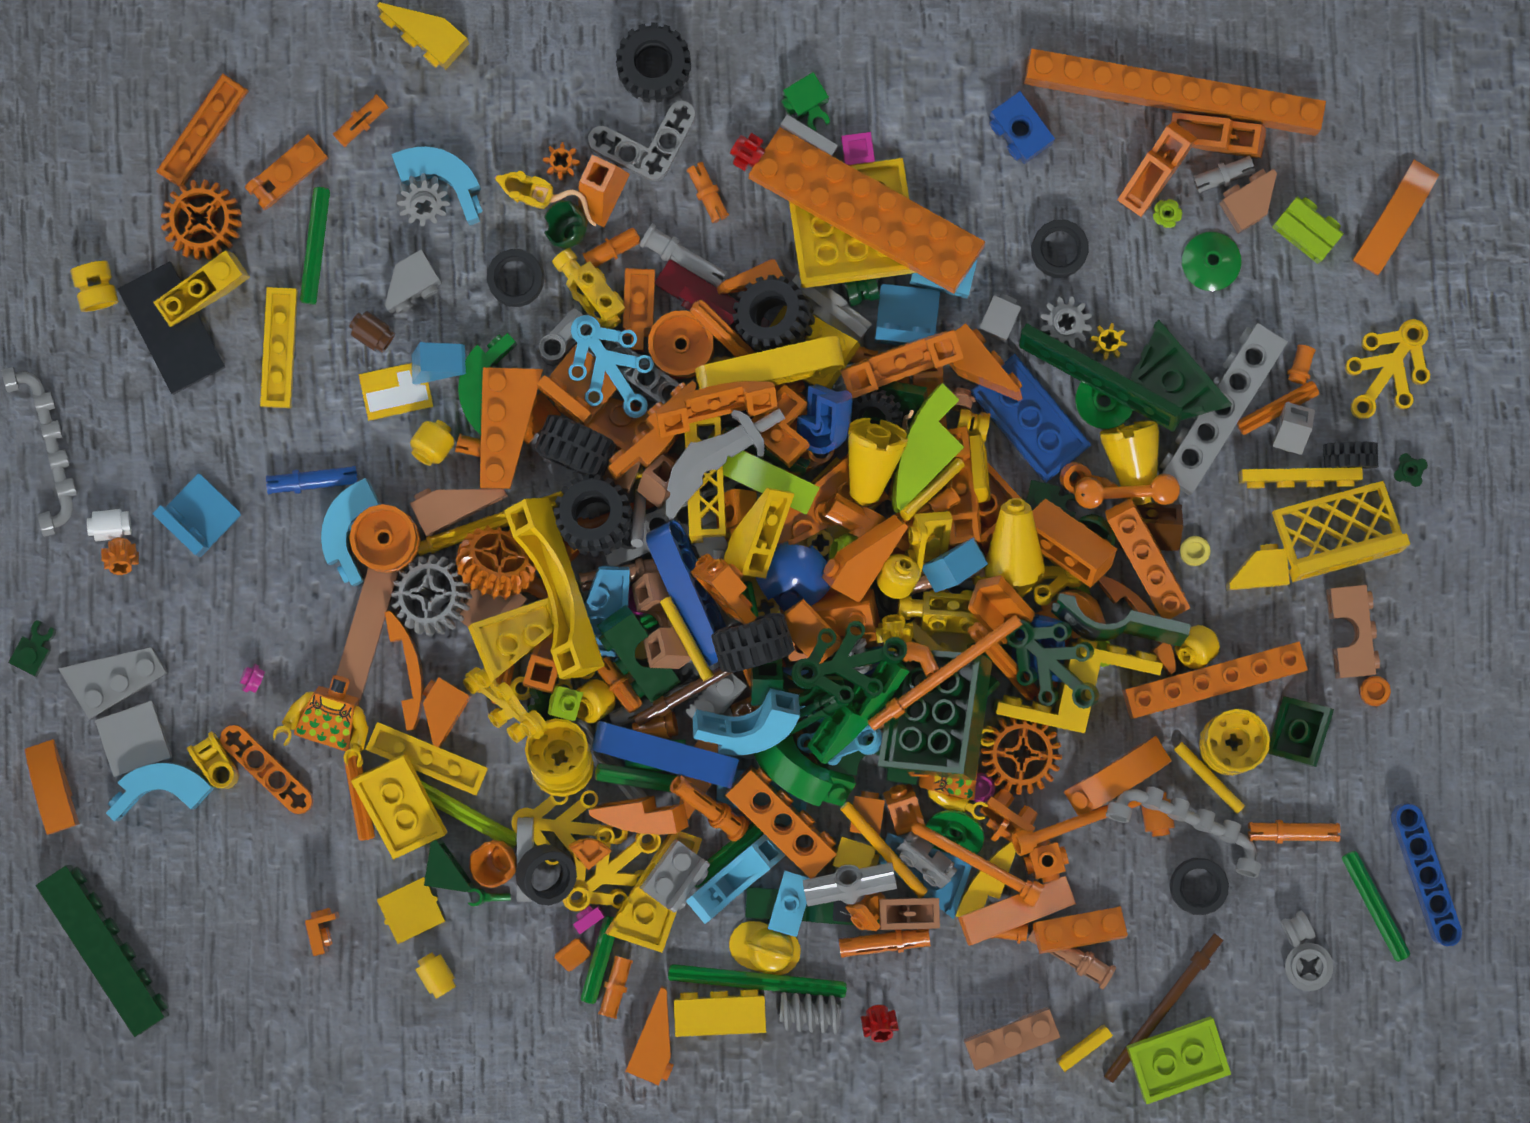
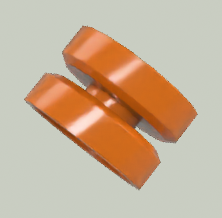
(670, 330)
(402, 543)

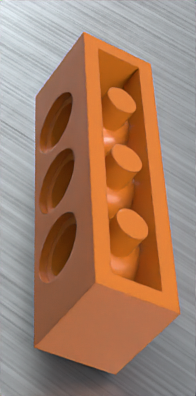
(1147, 559)
(809, 859)

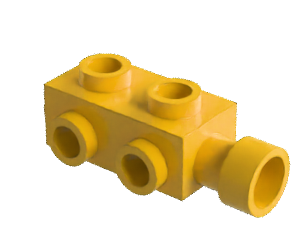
(597, 294)
(940, 611)

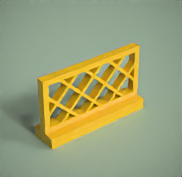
(1344, 556)

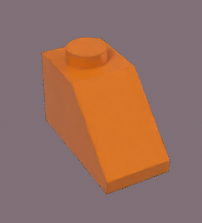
(443, 708)

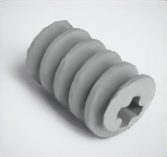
(810, 1013)

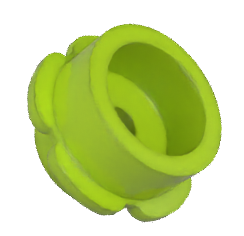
(1168, 205)

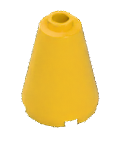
(1133, 454)
(873, 457)
(1015, 545)

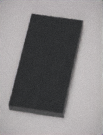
(181, 351)

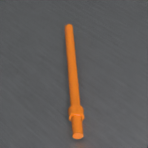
(897, 707)

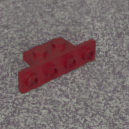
(691, 288)

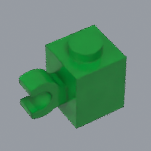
(806, 98)

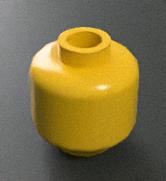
(432, 442)
(898, 576)
(1199, 647)
(596, 701)

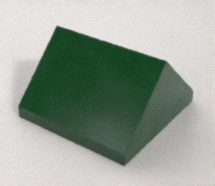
(1300, 731)
(444, 870)

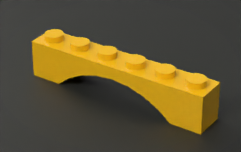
(574, 641)

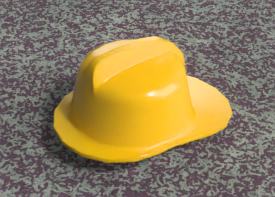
(764, 949)

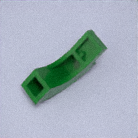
(471, 383)
(803, 777)

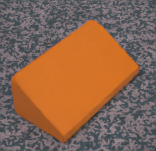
(805, 626)

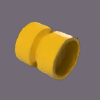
(95, 296)

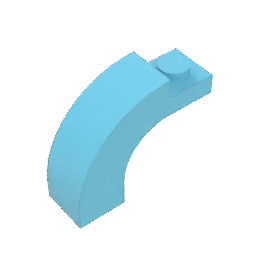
(447, 168)
(338, 525)
(753, 731)
(180, 780)
(735, 878)

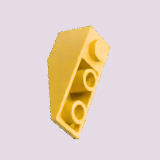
(431, 33)
(202, 288)

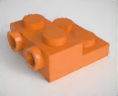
(724, 586)

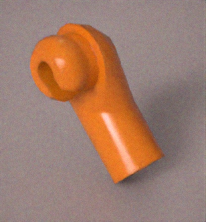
(923, 655)

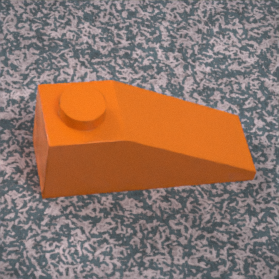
(861, 561)
(653, 1048)

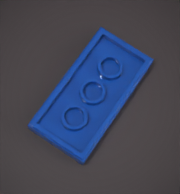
(1033, 424)

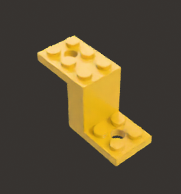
(1066, 713)

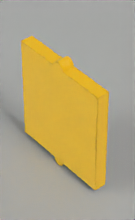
(411, 910)

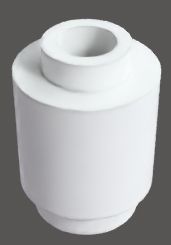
(109, 524)

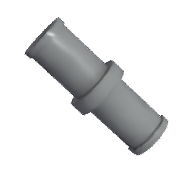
(1224, 174)

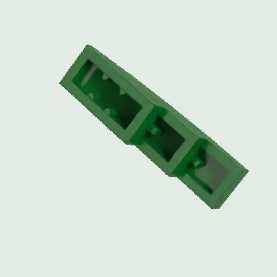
(850, 720)

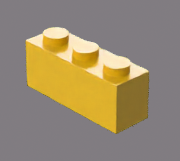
(719, 1013)

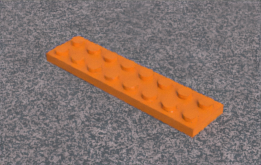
(867, 210)

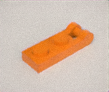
(287, 172)

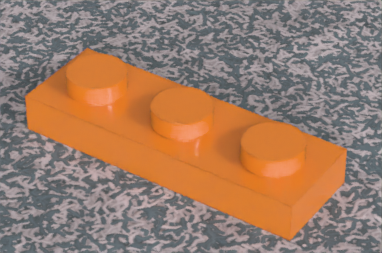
(1080, 930)

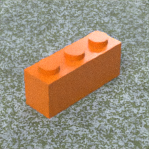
(1072, 544)

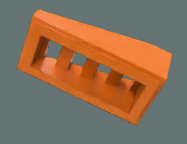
(739, 281)

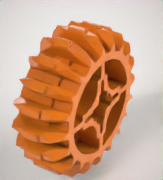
(210, 209)
(494, 563)
(1046, 755)

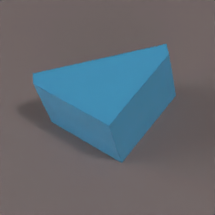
(437, 361)
(954, 565)

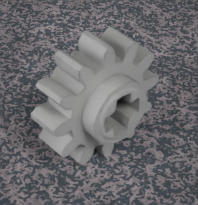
(423, 199)
(1071, 312)

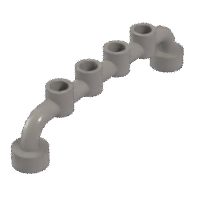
(57, 458)
(1201, 821)

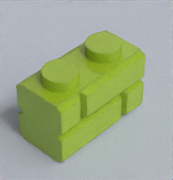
(1308, 229)

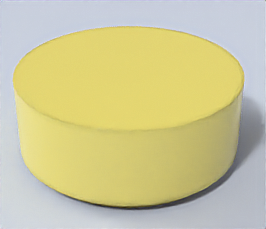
(1194, 551)

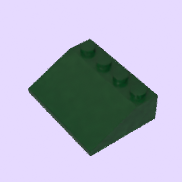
(943, 727)

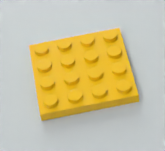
(835, 257)

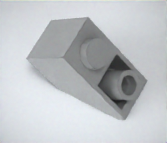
(411, 280)

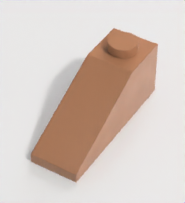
(447, 507)

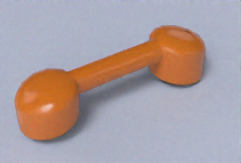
(1163, 490)

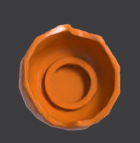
(493, 863)

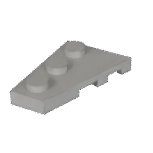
(112, 679)

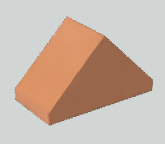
(909, 913)

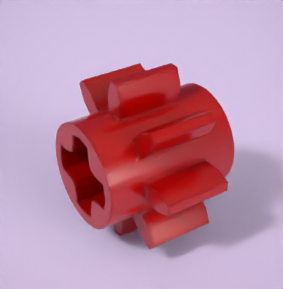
(747, 151)
(879, 1023)

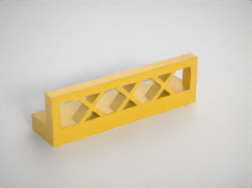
(695, 511)

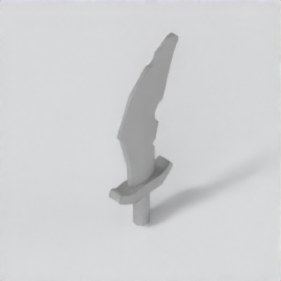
(712, 454)

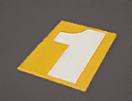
(392, 392)

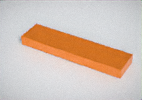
(202, 131)
(1015, 912)

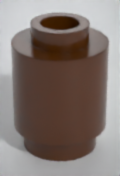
(371, 331)

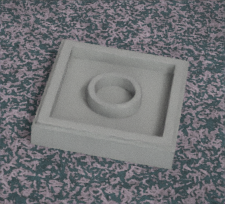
(133, 738)

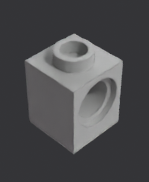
(1000, 317)
(1293, 428)

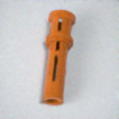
(718, 814)

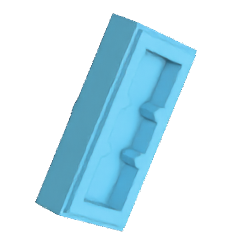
(789, 905)

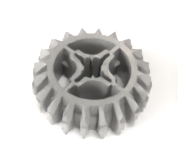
(432, 619)

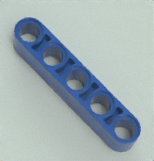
(675, 562)
(664, 754)
(1437, 885)

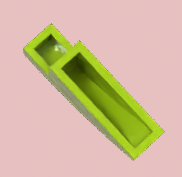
(927, 450)
(761, 475)

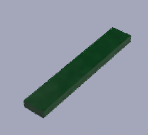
(1100, 377)

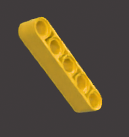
(776, 365)

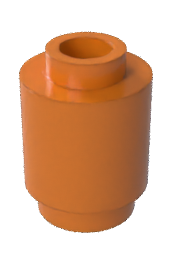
(1157, 821)

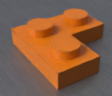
(781, 438)

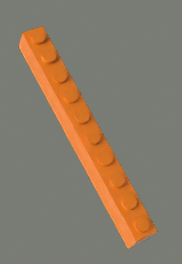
(1174, 92)

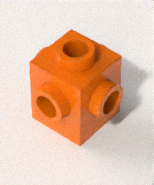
(1034, 864)

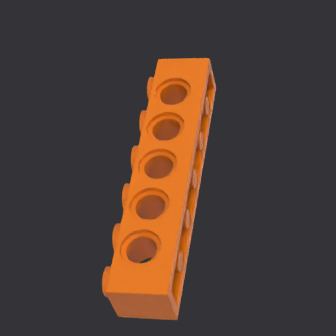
(1214, 680)

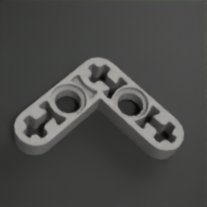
(645, 154)

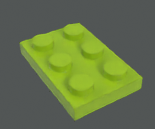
(1178, 1060)

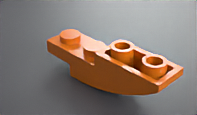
(647, 445)

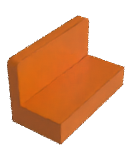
(996, 602)

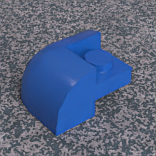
(826, 418)
(795, 576)

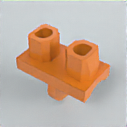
(1005, 821)

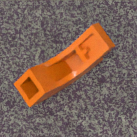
(1118, 776)

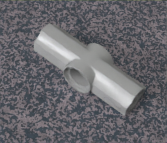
(835, 310)
(849, 884)

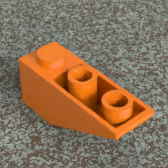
(984, 366)

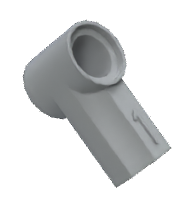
(562, 335)

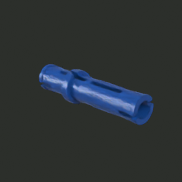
(301, 481)

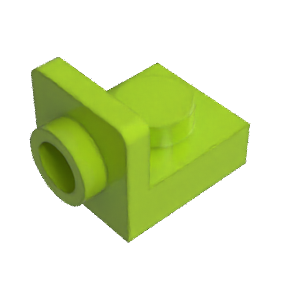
(565, 703)

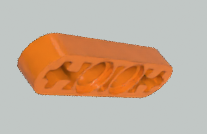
(264, 772)

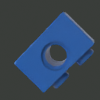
(1020, 111)

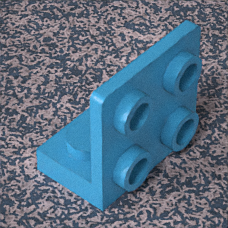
(906, 314)
(198, 515)

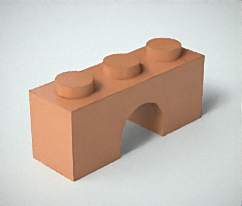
(1353, 605)
(663, 645)
(1012, 1039)

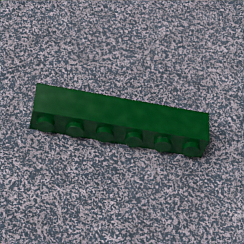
(103, 950)

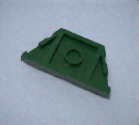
(1176, 376)

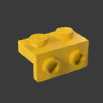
(929, 536)

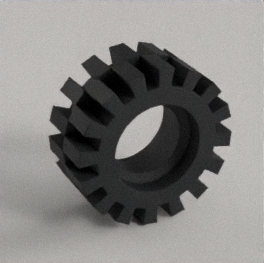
(880, 401)
(1351, 455)

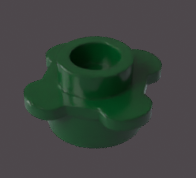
(1402, 470)

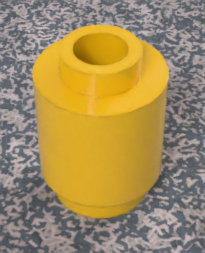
(435, 974)

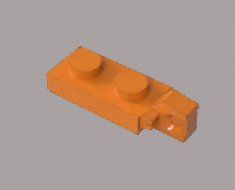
(639, 304)

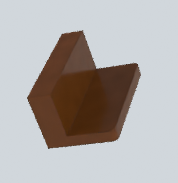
(1164, 524)

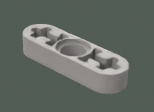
(525, 842)

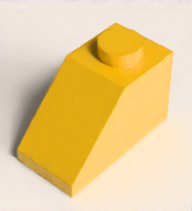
(1262, 570)

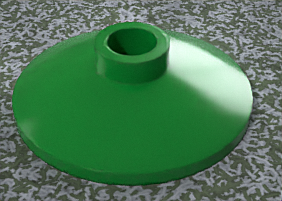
(1209, 276)
(1096, 415)
(969, 833)

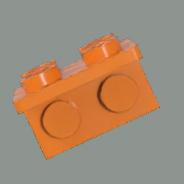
(570, 393)

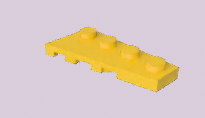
(642, 917)

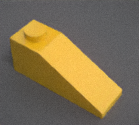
(758, 533)

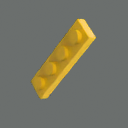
(279, 347)
(1312, 476)
(428, 758)

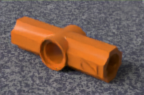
(858, 519)

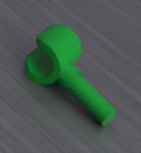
(488, 897)

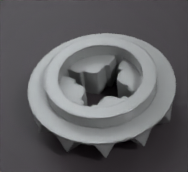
(1323, 967)

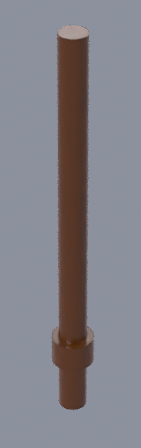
(664, 705)
(1200, 960)

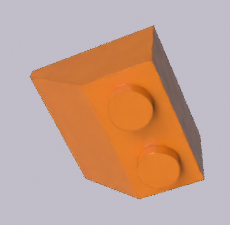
(841, 610)

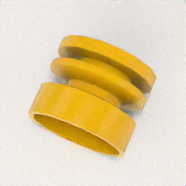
(1242, 727)
(560, 743)

